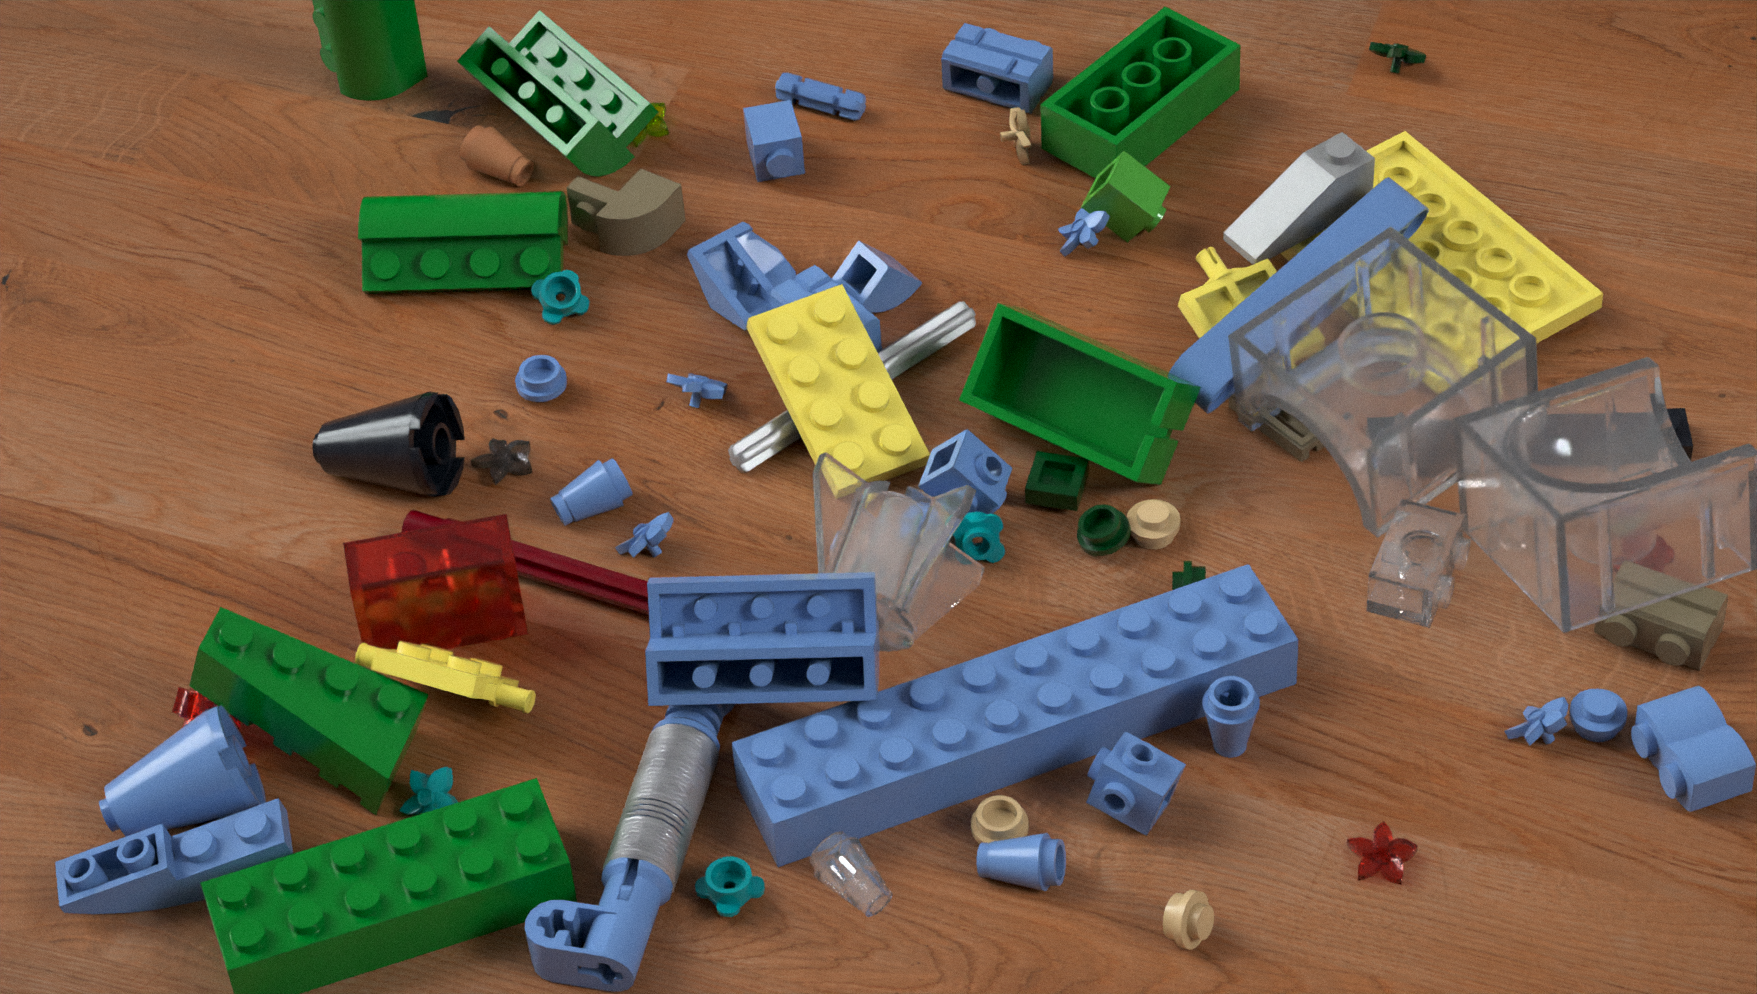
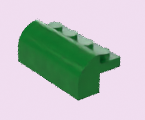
(371, 46)
(562, 93)
(461, 241)

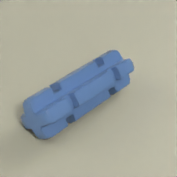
(820, 96)

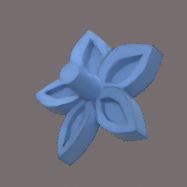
(1083, 230)
(699, 386)
(647, 535)
(1541, 722)

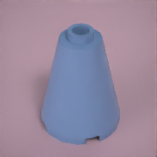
(186, 779)

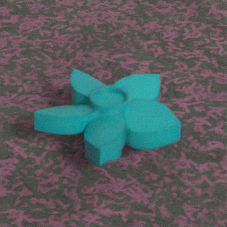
(430, 790)

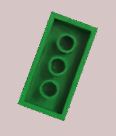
(1141, 94)

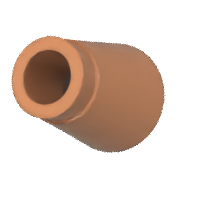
(495, 156)

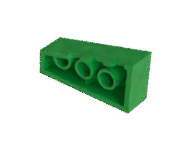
(311, 703)

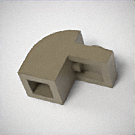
(628, 219)

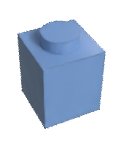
(774, 140)

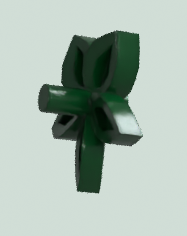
(1399, 53)

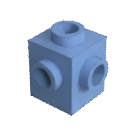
(967, 462)
(1133, 782)

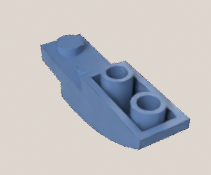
(165, 870)

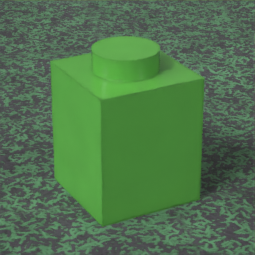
(1129, 196)

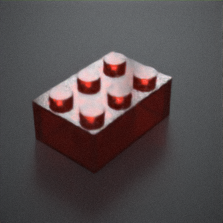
(437, 585)

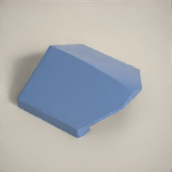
(739, 272)

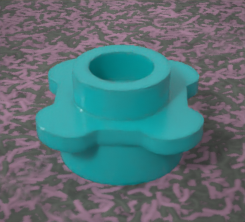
(560, 283)
(984, 526)
(727, 873)

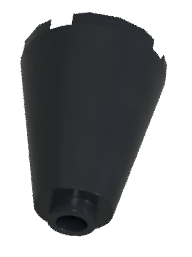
(397, 445)

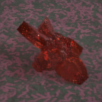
(1382, 854)

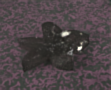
(505, 459)

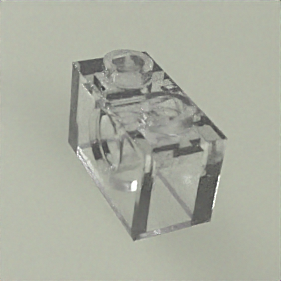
(1417, 563)

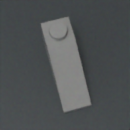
(1303, 199)

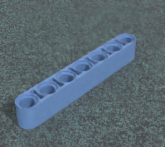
(1209, 358)

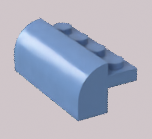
(762, 639)

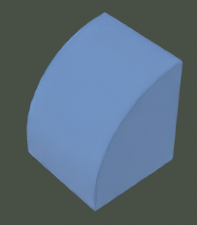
(875, 278)

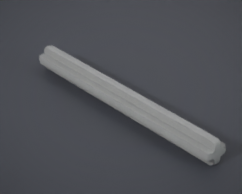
(896, 357)

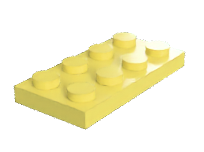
(837, 386)

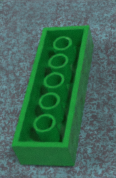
(389, 892)

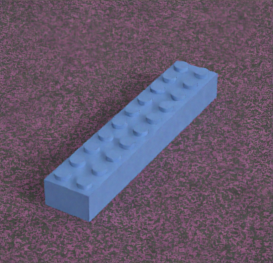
(1010, 713)

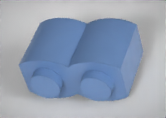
(1693, 749)

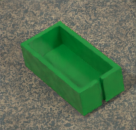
(1079, 394)

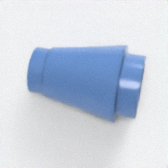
(592, 493)
(1230, 714)
(1024, 861)

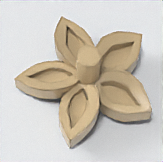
(1019, 133)

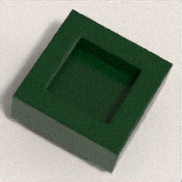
(1056, 481)

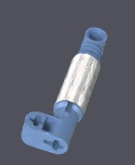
(640, 862)

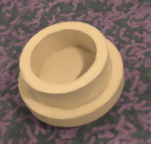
(1153, 523)
(999, 819)
(1188, 919)

